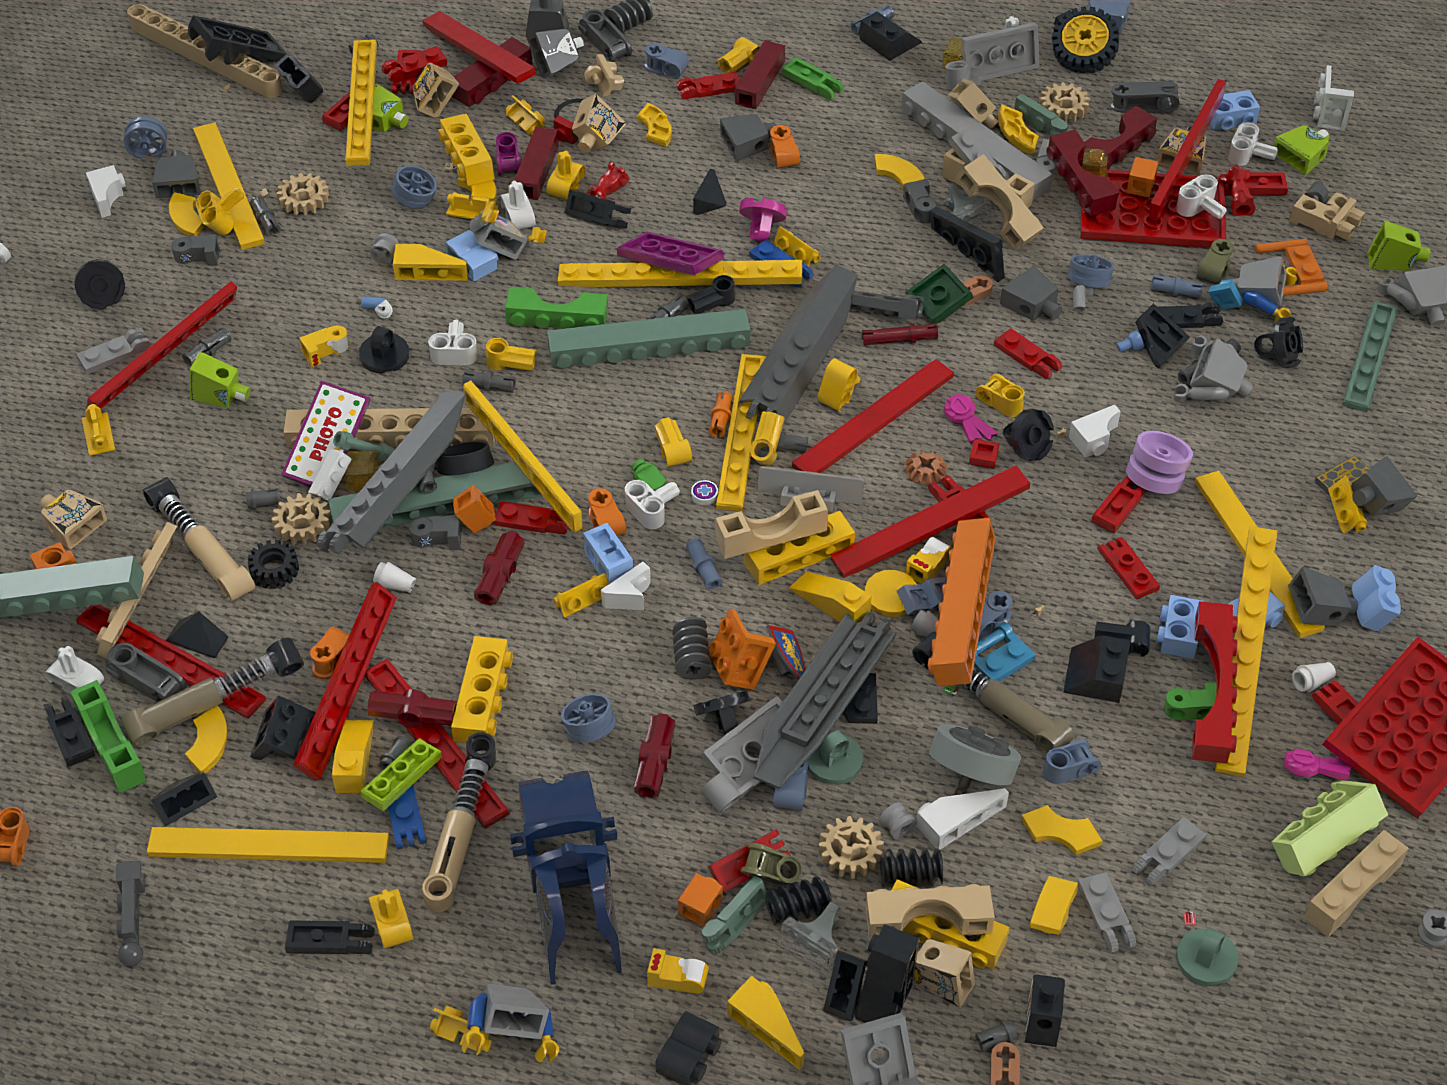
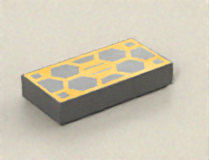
(1351, 467)

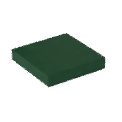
(941, 293)

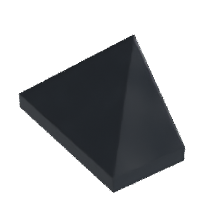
(709, 195)
(198, 635)
(183, 797)
(845, 985)

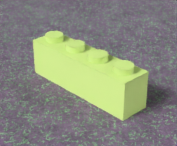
(1329, 826)

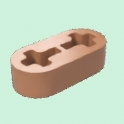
(979, 292)
(1013, 1070)

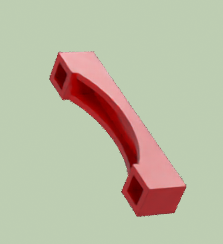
(1213, 735)

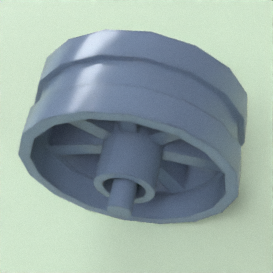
(144, 137)
(411, 188)
(1091, 270)
(588, 718)

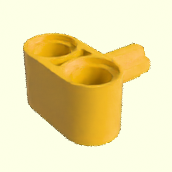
(565, 176)
(216, 212)
(837, 384)
(391, 918)

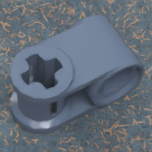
(665, 61)
(995, 612)
(1070, 762)
(793, 791)

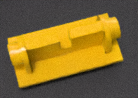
(522, 110)
(462, 207)
(795, 247)
(97, 431)
(1347, 512)
(581, 595)
(451, 1023)

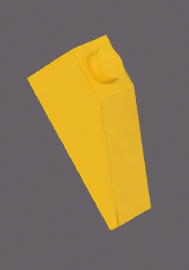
(425, 263)
(833, 596)
(352, 756)
(760, 1013)

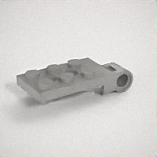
(978, 49)
(730, 761)

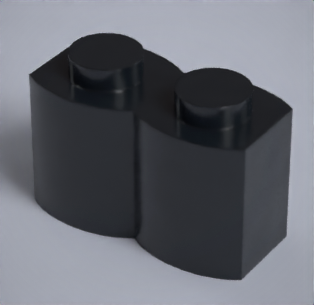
(299, 78)
(688, 1049)

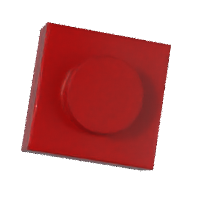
(565, 131)
(984, 453)

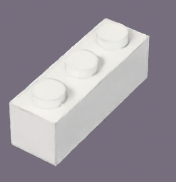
(330, 475)

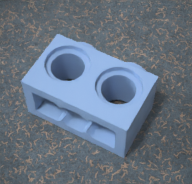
(1235, 110)
(607, 552)
(1179, 627)

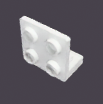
(1332, 104)

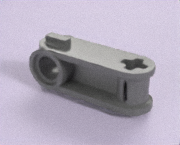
(604, 35)
(1149, 96)
(143, 672)

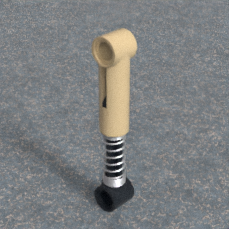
(231, 578)
(459, 825)

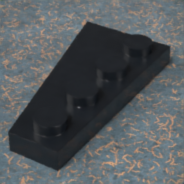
(970, 241)

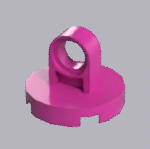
(762, 216)

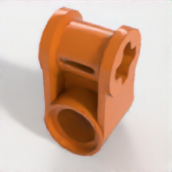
(783, 147)
(604, 510)
(327, 652)
(13, 838)

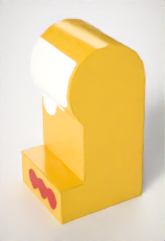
(323, 343)
(928, 560)
(676, 973)

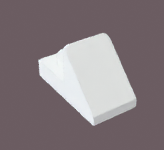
(627, 589)

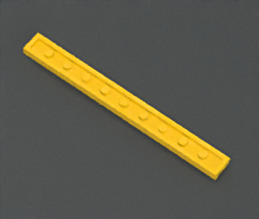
(644, 274)
(1250, 634)

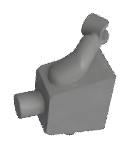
(1420, 292)
(1217, 373)

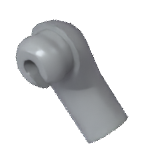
(1079, 296)

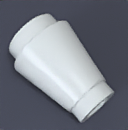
(393, 577)
(1312, 676)

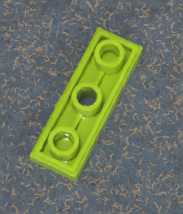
(401, 774)

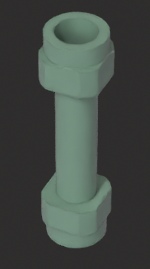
(345, 441)

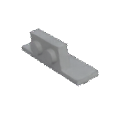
(795, 482)

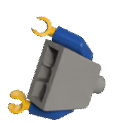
(1263, 285)
(510, 1013)

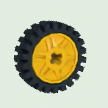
(1085, 40)

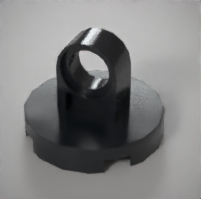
(99, 284)
(1286, 342)
(383, 351)
(1030, 434)
(723, 709)

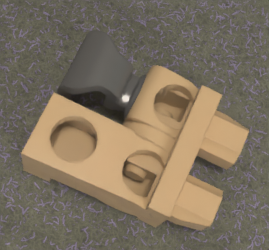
(1328, 215)

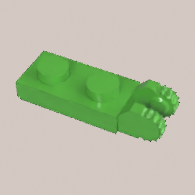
(812, 78)

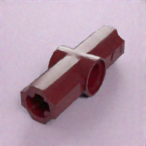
(499, 567)
(411, 708)
(654, 756)

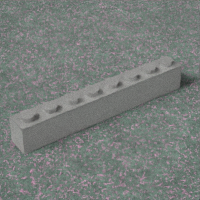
(947, 120)

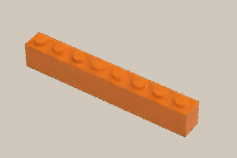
(962, 603)

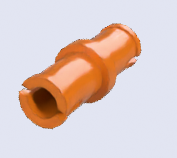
(720, 414)

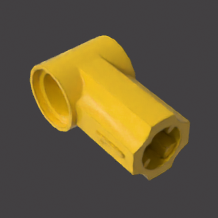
(741, 54)
(501, 355)
(767, 436)
(673, 446)

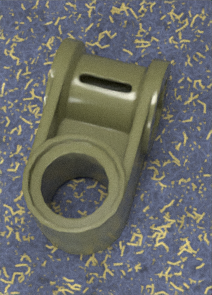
(1216, 261)
(766, 864)

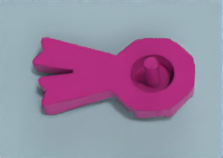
(961, 410)
(1306, 764)

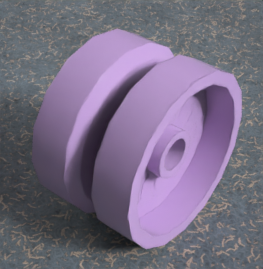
(1159, 462)

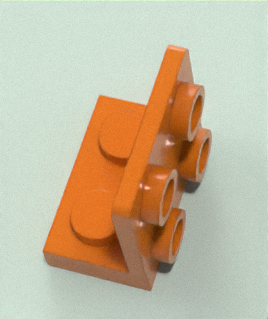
(739, 654)

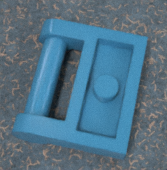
(1006, 658)

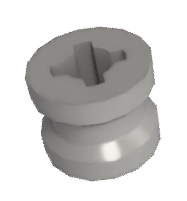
(384, 248)
(897, 820)
(1434, 936)

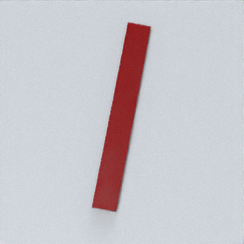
(479, 47)
(1187, 150)
(163, 346)
(873, 418)
(930, 521)
(187, 666)
(345, 682)
(489, 807)

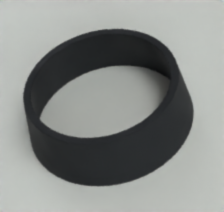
(465, 458)

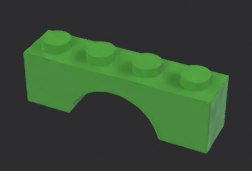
(526, 308)
(107, 736)

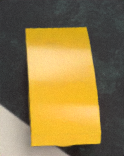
(1054, 905)

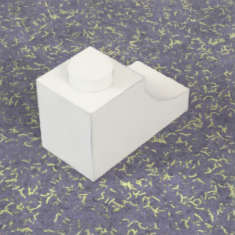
(105, 187)
(1092, 433)

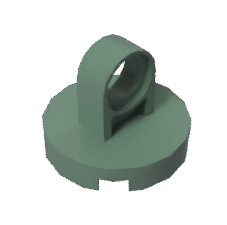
(836, 759)
(1207, 957)

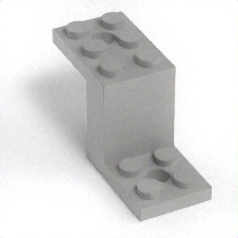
(894, 1067)

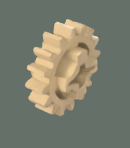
(1065, 101)
(303, 194)
(301, 519)
(863, 854)

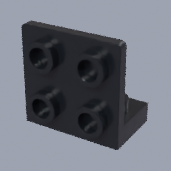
(282, 729)

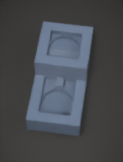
(922, 596)

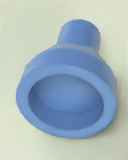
(1134, 341)

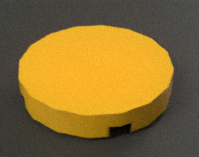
(884, 594)

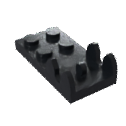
(234, 40)

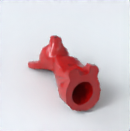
(610, 182)
(1242, 200)

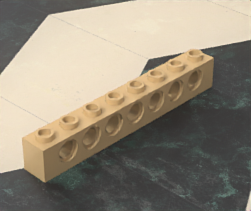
(393, 425)

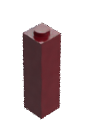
(760, 74)
(537, 161)

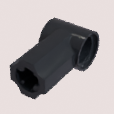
(719, 293)
(1136, 631)

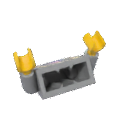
(501, 234)

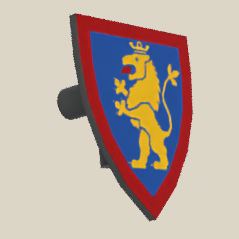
(786, 652)

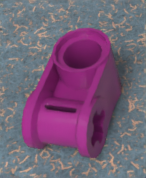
(507, 153)

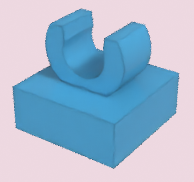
(1226, 294)

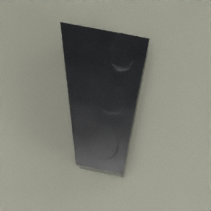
(888, 974)

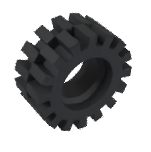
(277, 575)

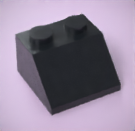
(886, 36)
(1098, 668)

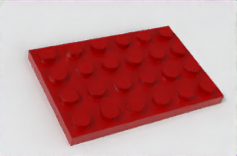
(1131, 222)
(1401, 730)

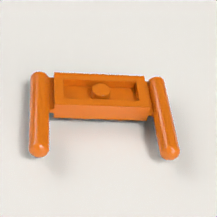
(1303, 260)

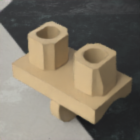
(604, 76)

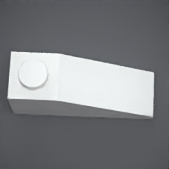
(957, 814)

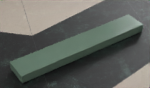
(1370, 356)

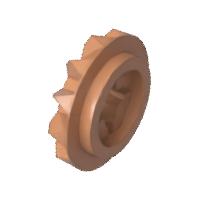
(925, 475)

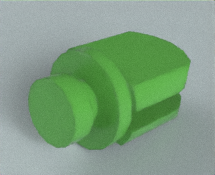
(648, 473)

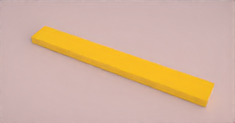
(361, 103)
(225, 180)
(739, 439)
(523, 457)
(1237, 523)
(268, 844)

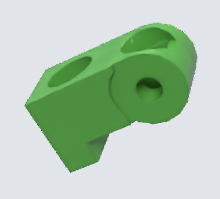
(1190, 704)

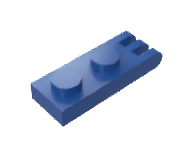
(406, 819)

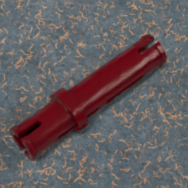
(900, 334)

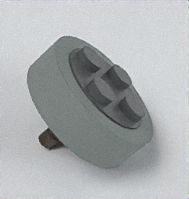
(974, 756)

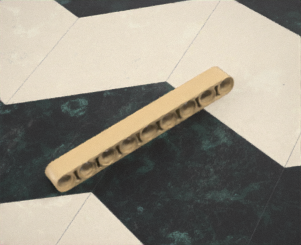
(175, 37)

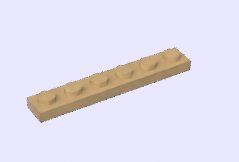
(120, 616)

